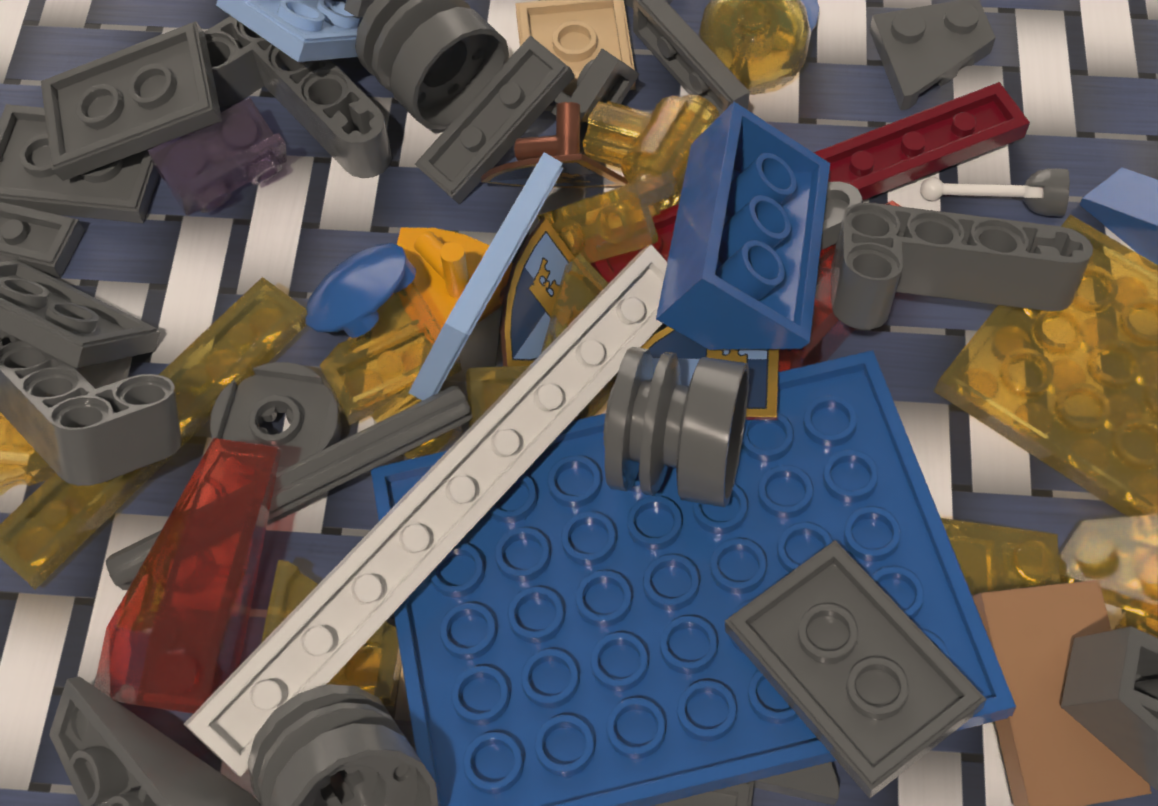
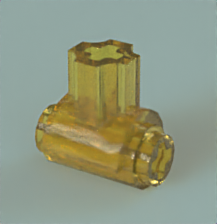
(648, 142)

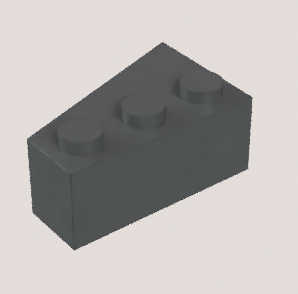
(1115, 695)

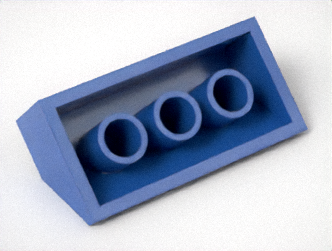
(746, 238)

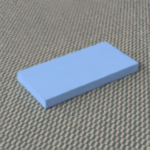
(486, 278)

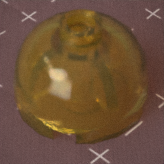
(758, 39)

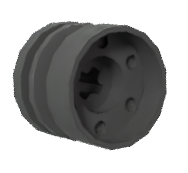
(430, 55)
(665, 424)
(336, 751)

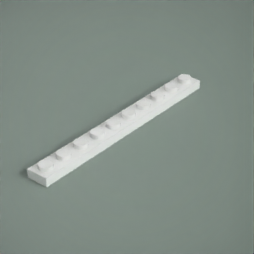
(433, 514)

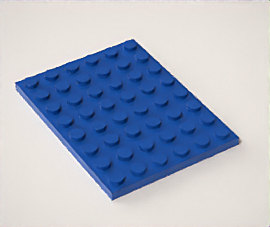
(584, 624)

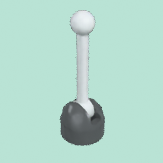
(1044, 191)

